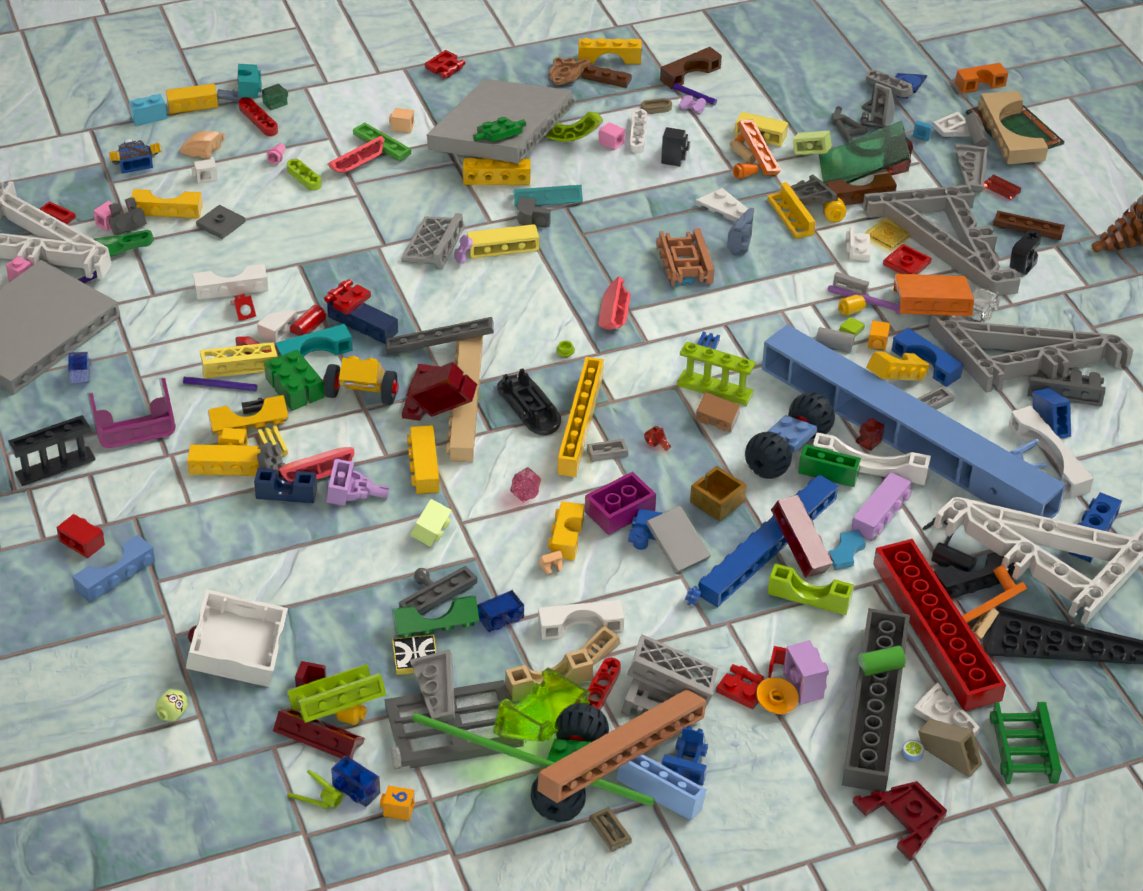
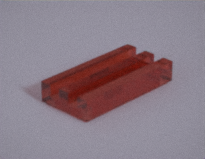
(1002, 187)

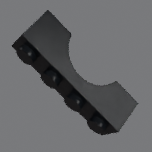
(961, 582)

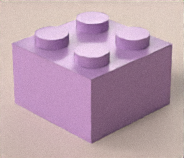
(806, 671)

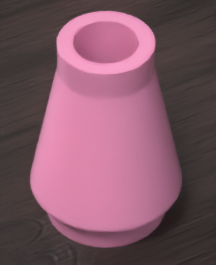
(276, 154)

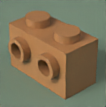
(718, 412)

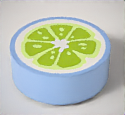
(913, 750)

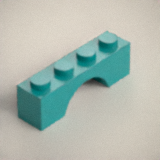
(333, 339)

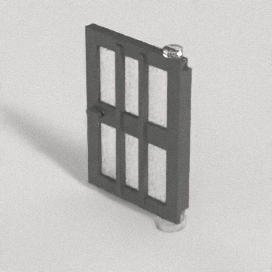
(423, 746)

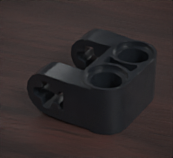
(1023, 252)

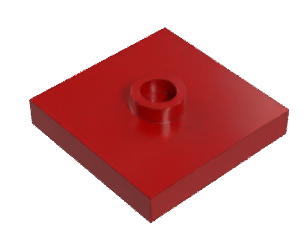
(907, 260)

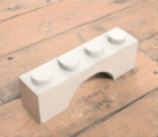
(251, 280)
(557, 619)

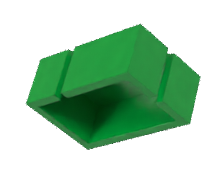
(291, 376)

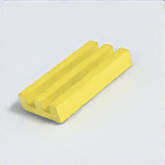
(269, 433)

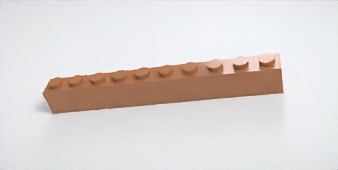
(620, 746)

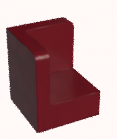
(309, 672)

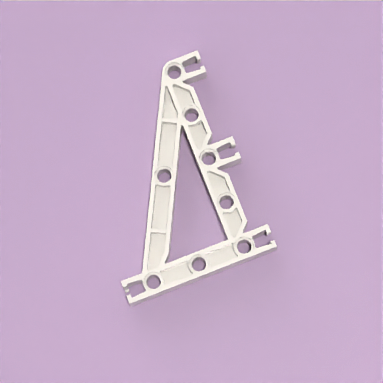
(57, 241)
(1017, 533)

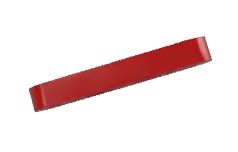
(256, 118)
(602, 674)

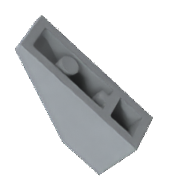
(883, 105)

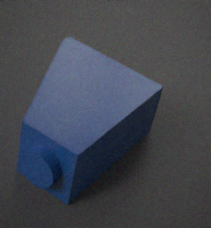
(1054, 411)

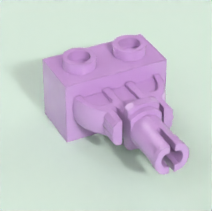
(351, 485)

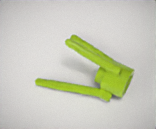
(330, 795)

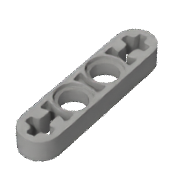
(897, 86)

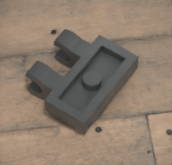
(128, 220)

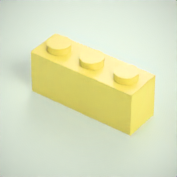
(772, 130)

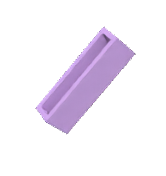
(881, 506)

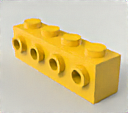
(495, 172)

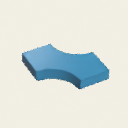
(849, 545)

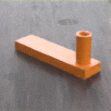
(759, 148)
(1010, 591)

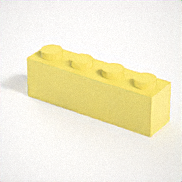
(503, 241)

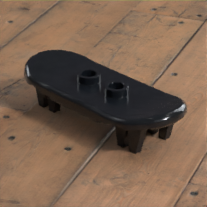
(530, 403)

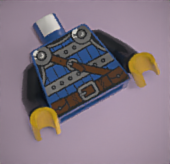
(134, 155)

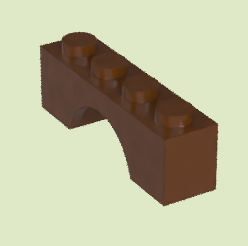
(704, 60)
(855, 194)

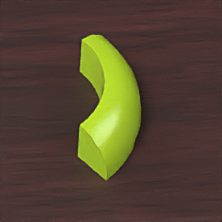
(577, 130)

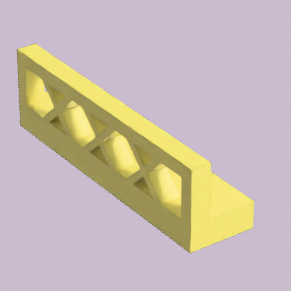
(239, 362)

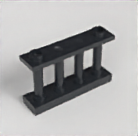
(47, 437)

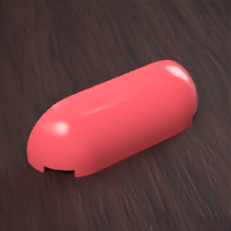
(357, 156)
(614, 306)
(320, 463)

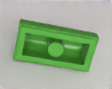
(882, 660)

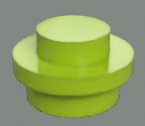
(565, 349)

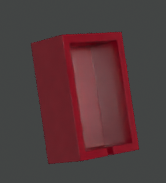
(442, 389)

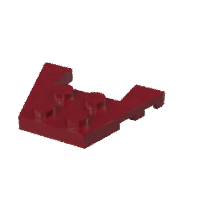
(912, 808)

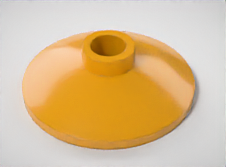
(778, 689)

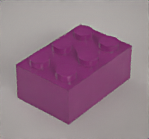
(619, 502)

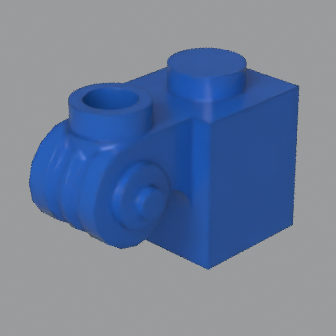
(641, 532)

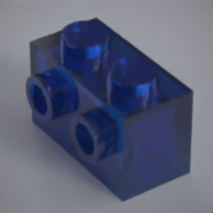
(355, 781)

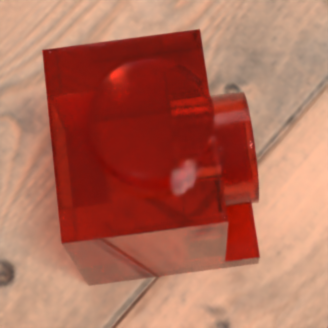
(870, 434)

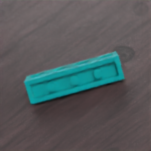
(550, 195)

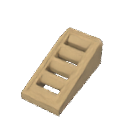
(603, 633)

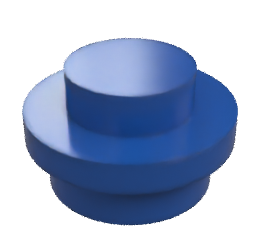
(692, 596)

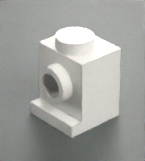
(205, 170)

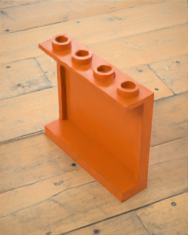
(934, 294)

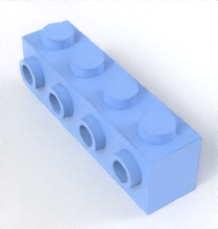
(664, 785)

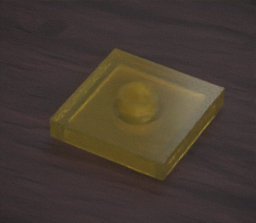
(888, 234)

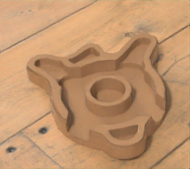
(566, 70)

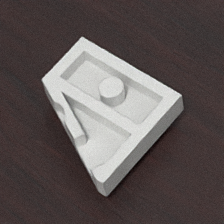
(952, 126)

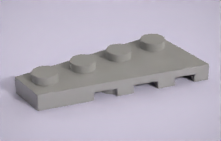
(972, 165)
(436, 683)

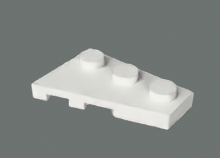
(724, 203)
(941, 707)

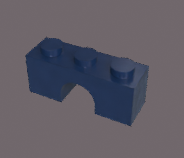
(271, 487)

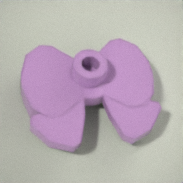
(688, 102)
(465, 244)

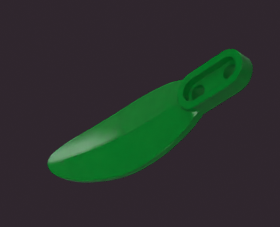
(128, 241)

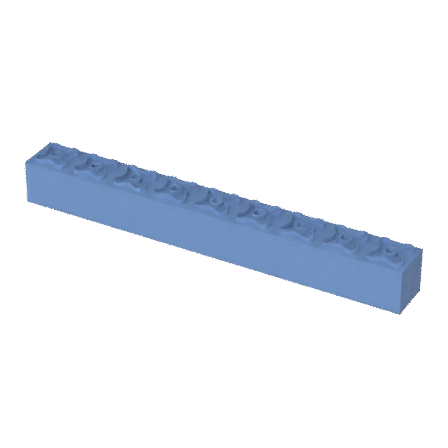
(912, 425)

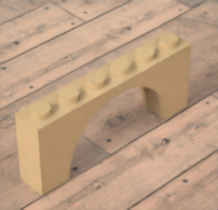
(1013, 147)

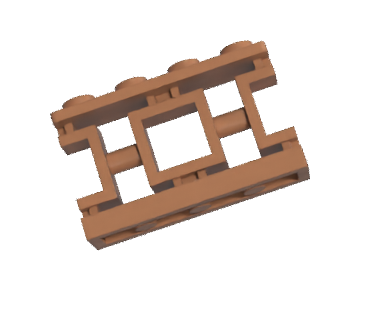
(685, 266)

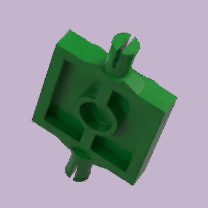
(499, 129)

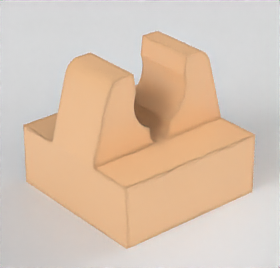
(547, 560)

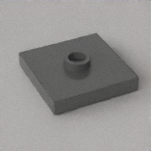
(220, 221)

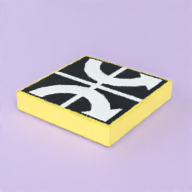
(411, 648)

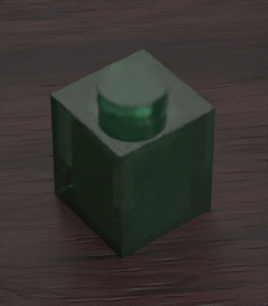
(274, 96)

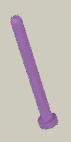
(868, 299)

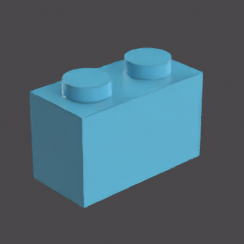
(147, 109)

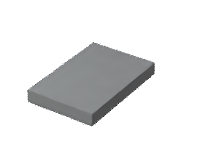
(678, 539)

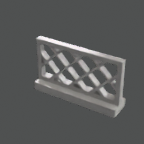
(445, 242)
(667, 678)

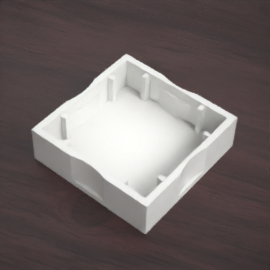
(236, 638)

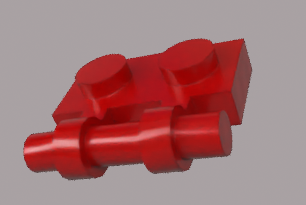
(441, 63)
(350, 300)
(739, 690)

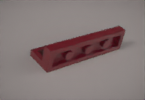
(317, 734)

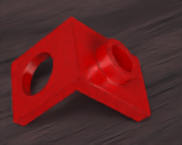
(241, 300)
(777, 657)

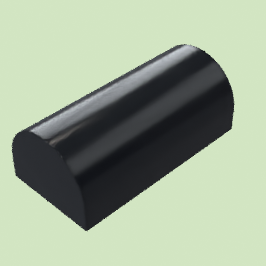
(950, 556)

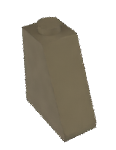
(951, 745)

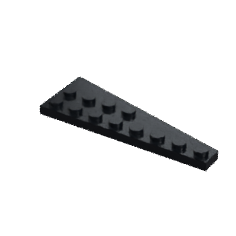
(1041, 637)

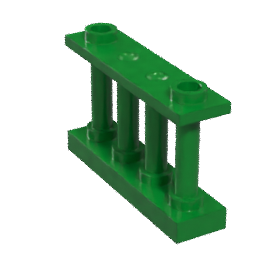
(1043, 733)

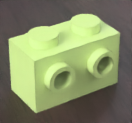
(812, 143)
(431, 522)

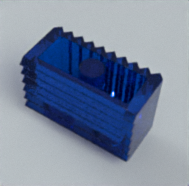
(500, 611)

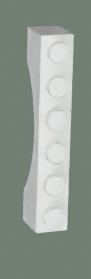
(1030, 426)
(909, 466)

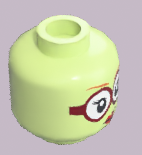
(171, 705)

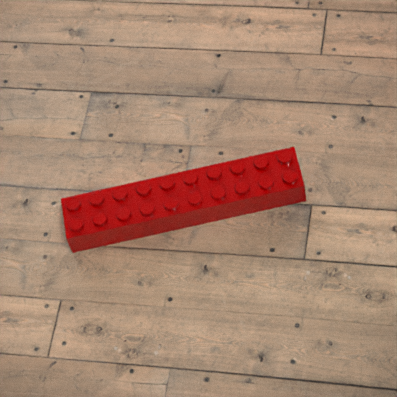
(939, 625)

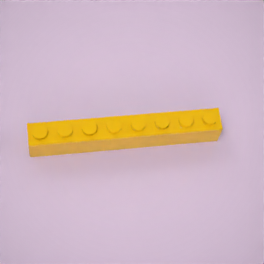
(580, 417)

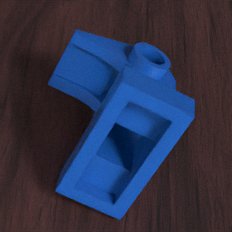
(691, 745)

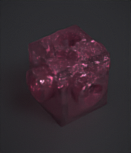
(525, 484)

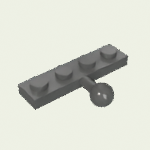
(440, 590)

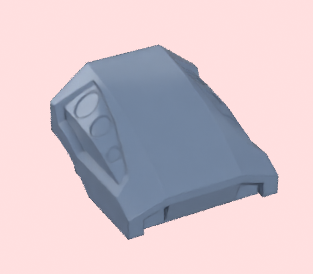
(741, 233)

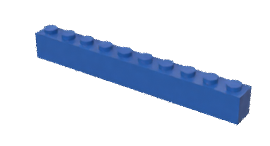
(761, 546)

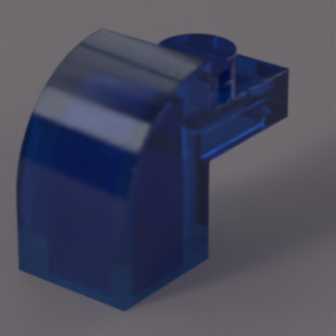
(79, 367)

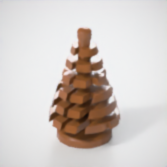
(1126, 232)

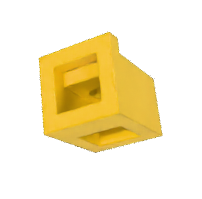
(233, 437)

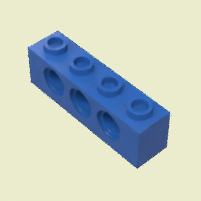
(1100, 516)

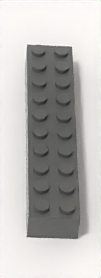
(875, 706)

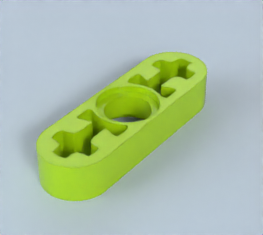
(311, 180)

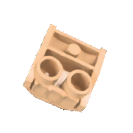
(202, 144)

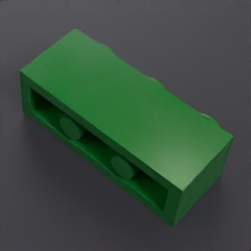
(829, 464)

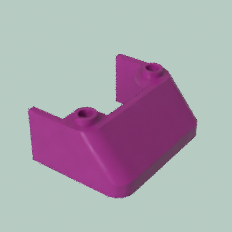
(135, 430)

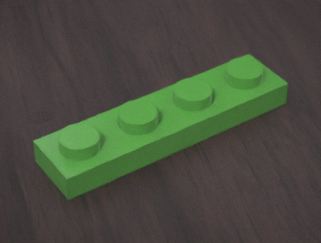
(390, 146)

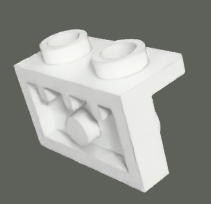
(857, 245)

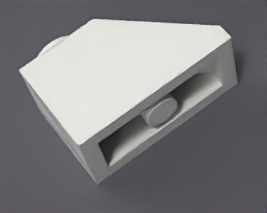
(276, 326)

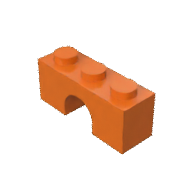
(991, 74)

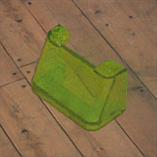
(537, 714)

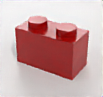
(80, 535)

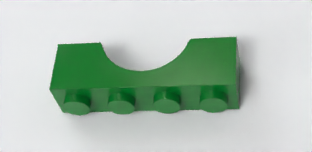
(462, 611)

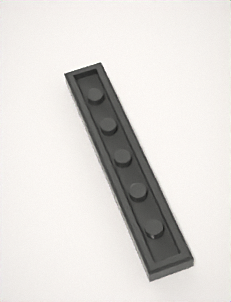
(439, 335)

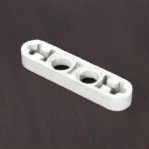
(635, 130)

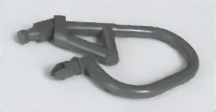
(838, 120)

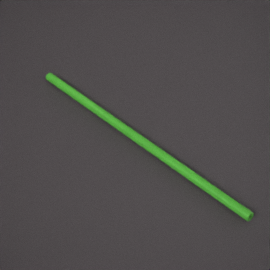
(527, 757)

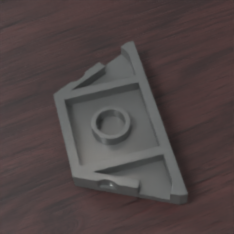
(814, 191)

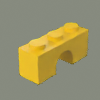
(568, 519)

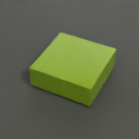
(852, 326)

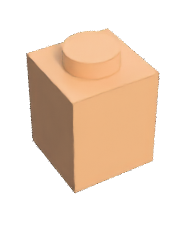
(402, 120)

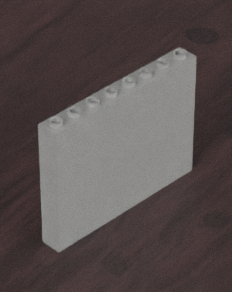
(495, 99)
(44, 320)

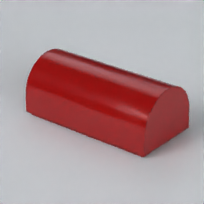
(308, 321)

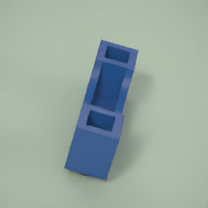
(946, 367)

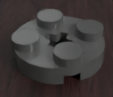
(270, 457)

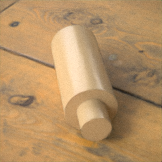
(742, 151)

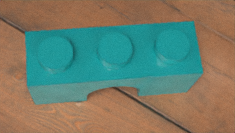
(249, 80)

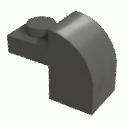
(528, 213)

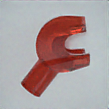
(657, 436)

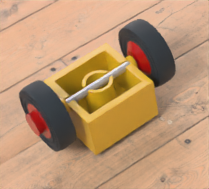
(363, 376)

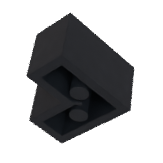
(674, 146)

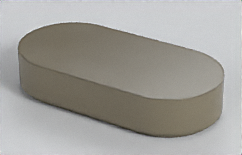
(656, 105)

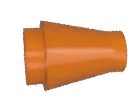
(743, 170)

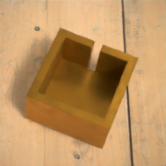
(718, 493)

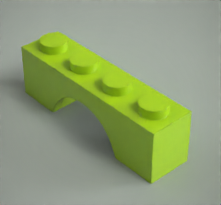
(831, 597)

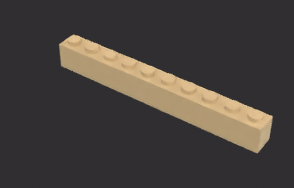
(465, 416)

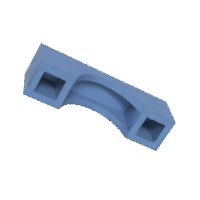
(94, 582)

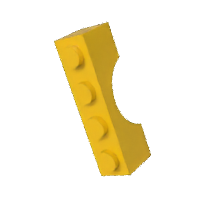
(628, 49)
(185, 205)
(889, 367)
(273, 411)

